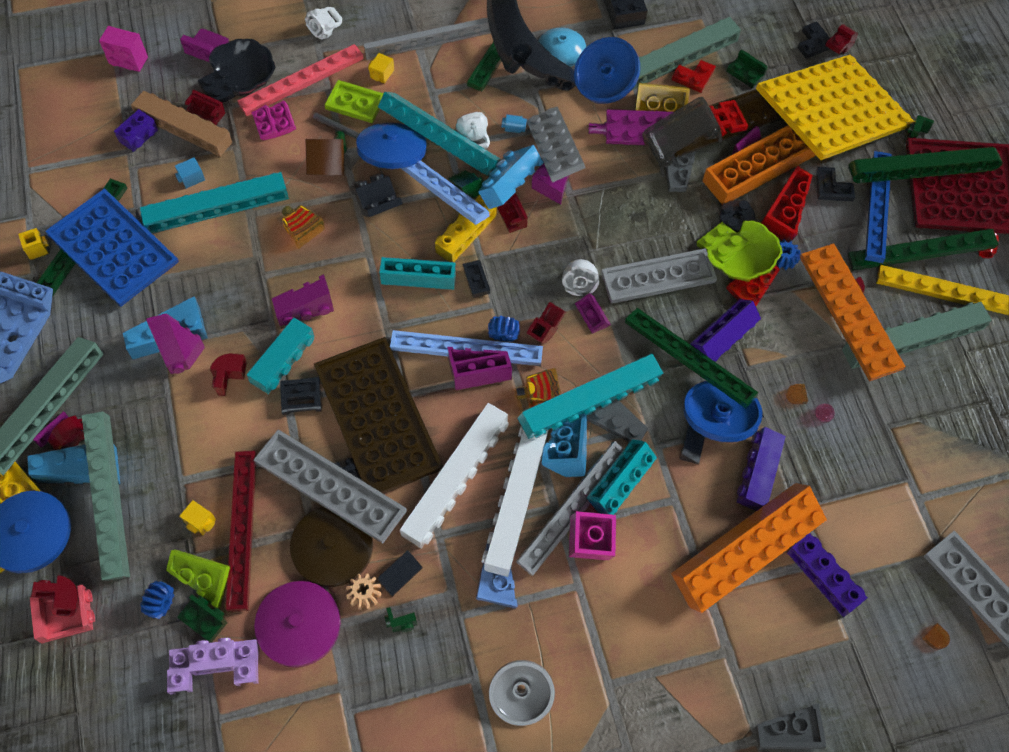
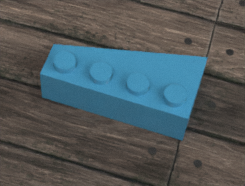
(140, 341)

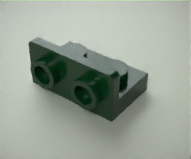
(747, 69)
(202, 618)

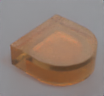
(797, 394)
(937, 637)

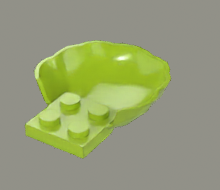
(744, 253)

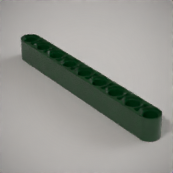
(925, 165)

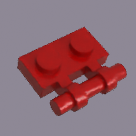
(732, 117)

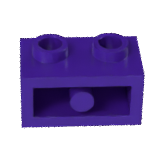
(136, 130)

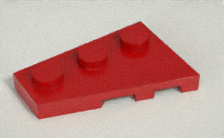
(753, 289)

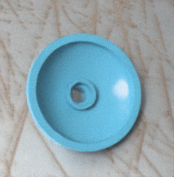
(563, 44)

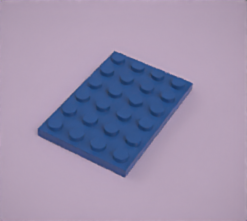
(112, 247)

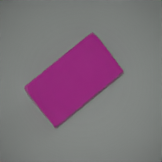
(751, 138)
(592, 313)
(43, 436)

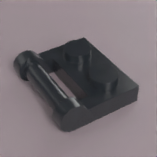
(298, 390)

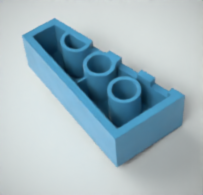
(509, 175)
(63, 466)

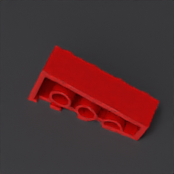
(787, 208)

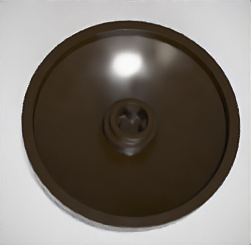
(329, 549)

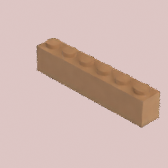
(184, 124)

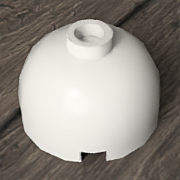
(580, 277)

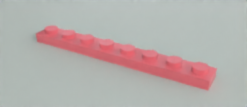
(300, 79)

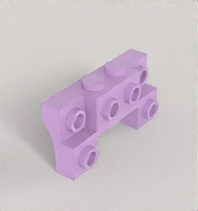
(210, 659)

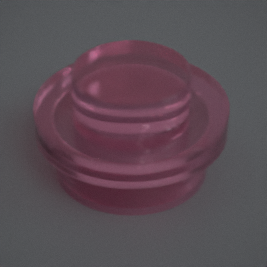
(824, 413)

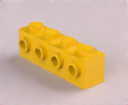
(461, 234)

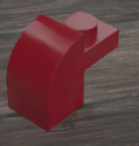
(842, 39)
(547, 325)
(225, 368)
(67, 433)
(62, 592)

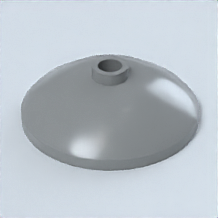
(524, 705)

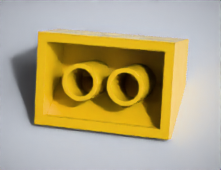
(660, 97)

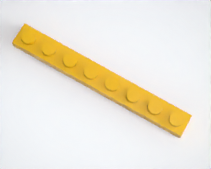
(942, 289)

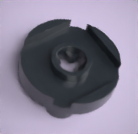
(733, 208)

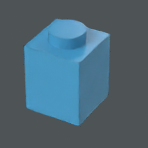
(189, 173)

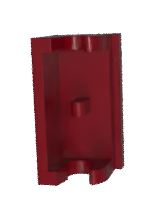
(205, 107)
(513, 214)

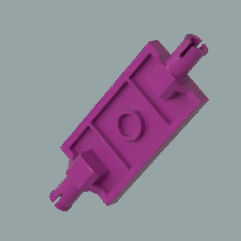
(626, 125)

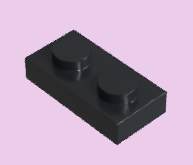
(476, 278)

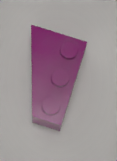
(542, 183)
(303, 303)
(478, 367)

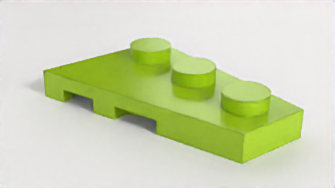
(201, 574)

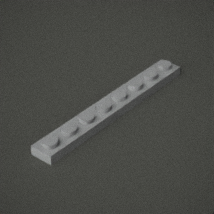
(427, 38)
(559, 523)

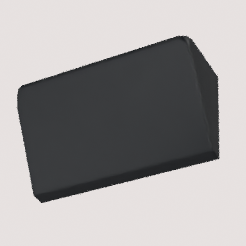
(692, 446)
(399, 573)

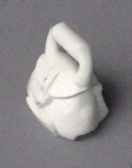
(321, 23)
(474, 127)

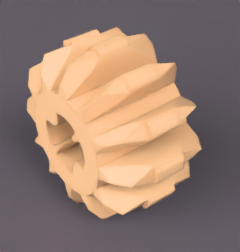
(371, 591)

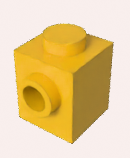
(381, 68)
(33, 243)
(197, 518)

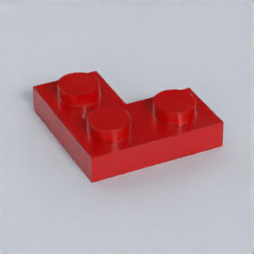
(694, 79)

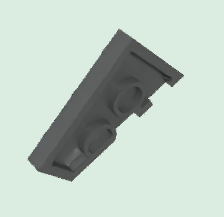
(679, 172)

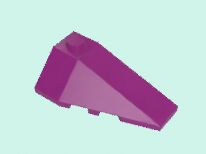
(175, 343)

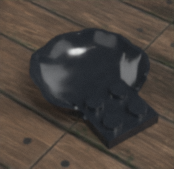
(238, 69)

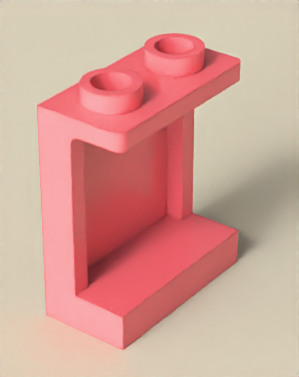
(51, 627)

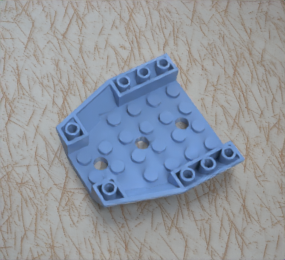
(22, 313)

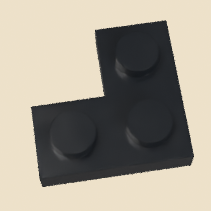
(816, 40)
(830, 189)

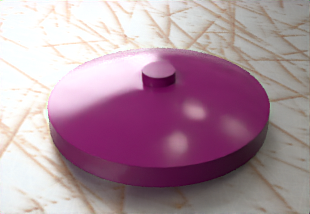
(297, 624)

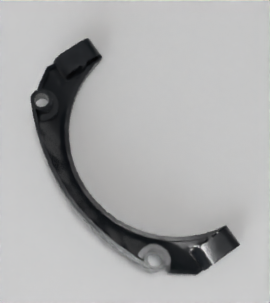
(520, 48)

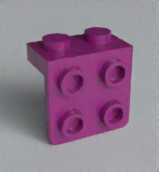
(202, 43)

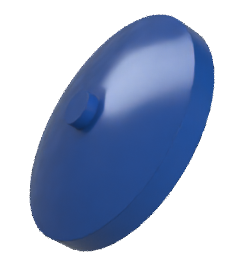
(607, 70)
(391, 145)
(719, 416)
(32, 531)

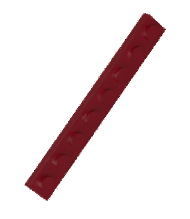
(241, 532)

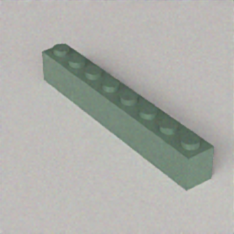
(687, 50)
(932, 330)
(46, 400)
(105, 496)

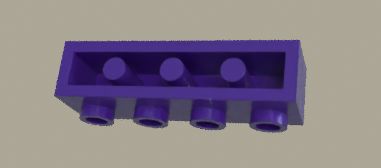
(727, 329)
(760, 468)
(827, 574)

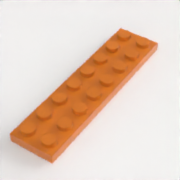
(852, 312)

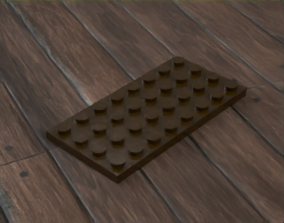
(378, 416)

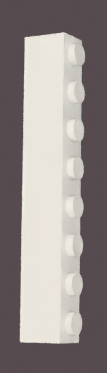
(454, 475)
(513, 504)

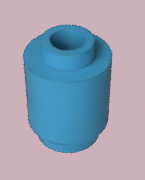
(514, 123)

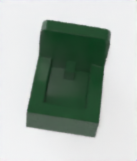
(920, 124)
(402, 623)

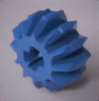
(790, 255)
(503, 328)
(157, 599)

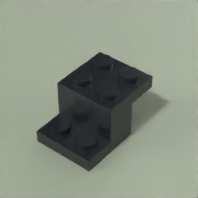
(375, 195)

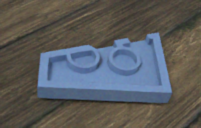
(496, 588)

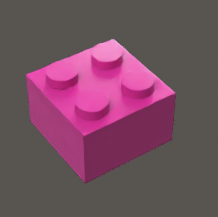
(123, 48)
(592, 536)

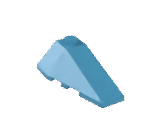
(567, 449)

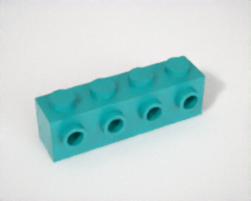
(417, 273)
(281, 355)
(622, 477)

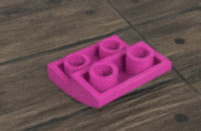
(273, 121)

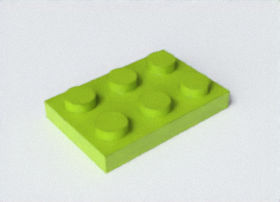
(354, 101)

